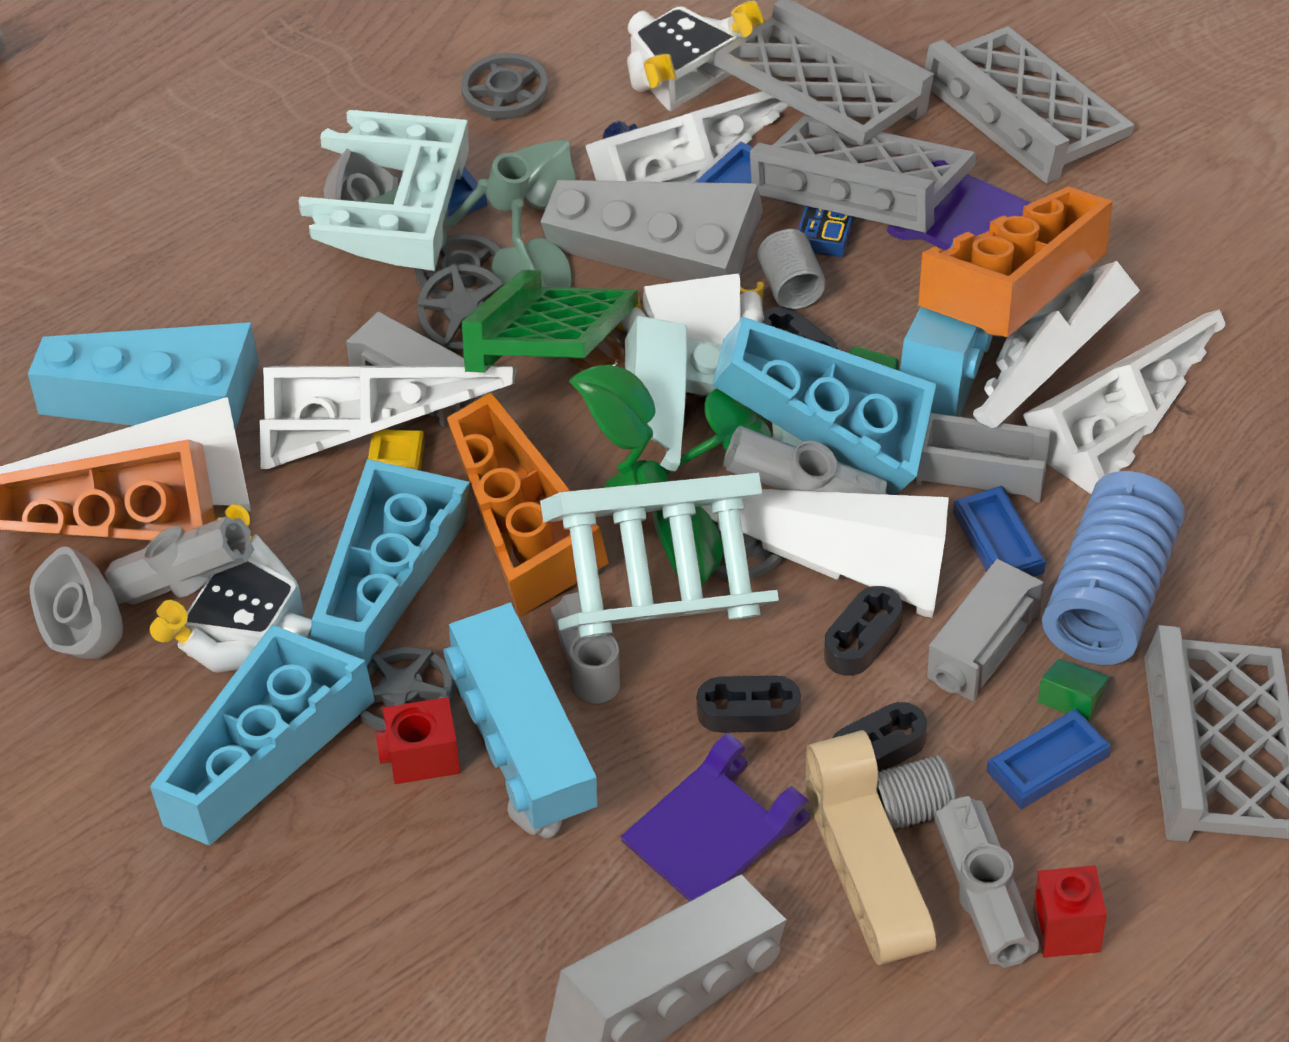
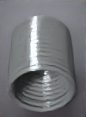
(791, 269)
(915, 791)

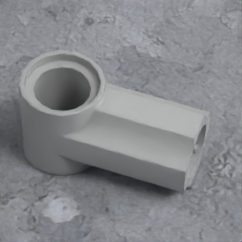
(590, 659)

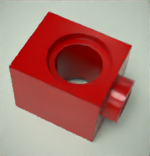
(424, 722)
(1069, 911)

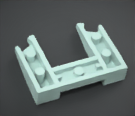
(410, 230)
(668, 368)

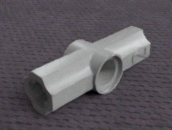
(799, 467)
(179, 560)
(995, 905)

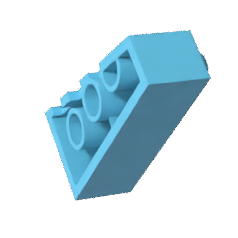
(945, 354)
(143, 372)
(825, 395)
(385, 554)
(520, 717)
(259, 731)

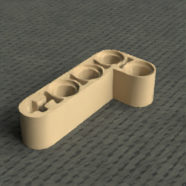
(865, 848)

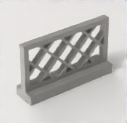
(830, 54)
(1011, 116)
(861, 190)
(1179, 747)

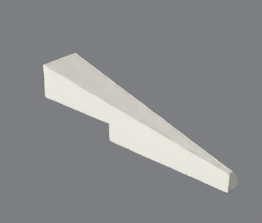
(683, 145)
(1053, 337)
(334, 404)
(1110, 412)
(204, 424)
(857, 535)

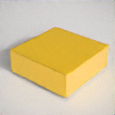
(398, 447)

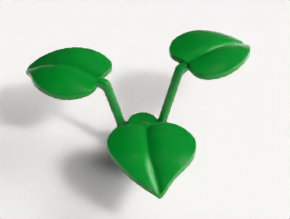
(622, 411)

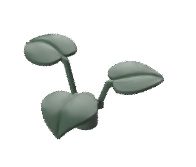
(514, 178)

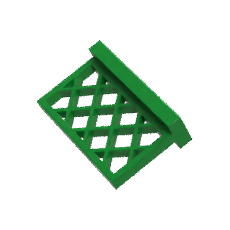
(541, 321)

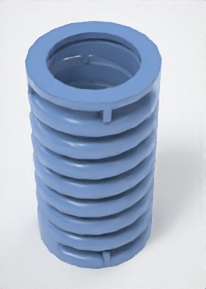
(1114, 568)

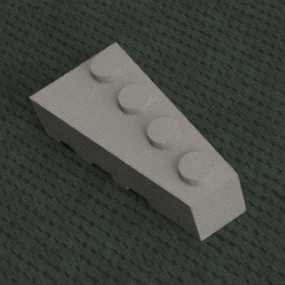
(656, 226)
(667, 969)

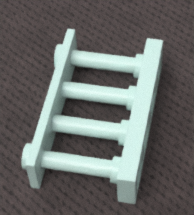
(629, 508)

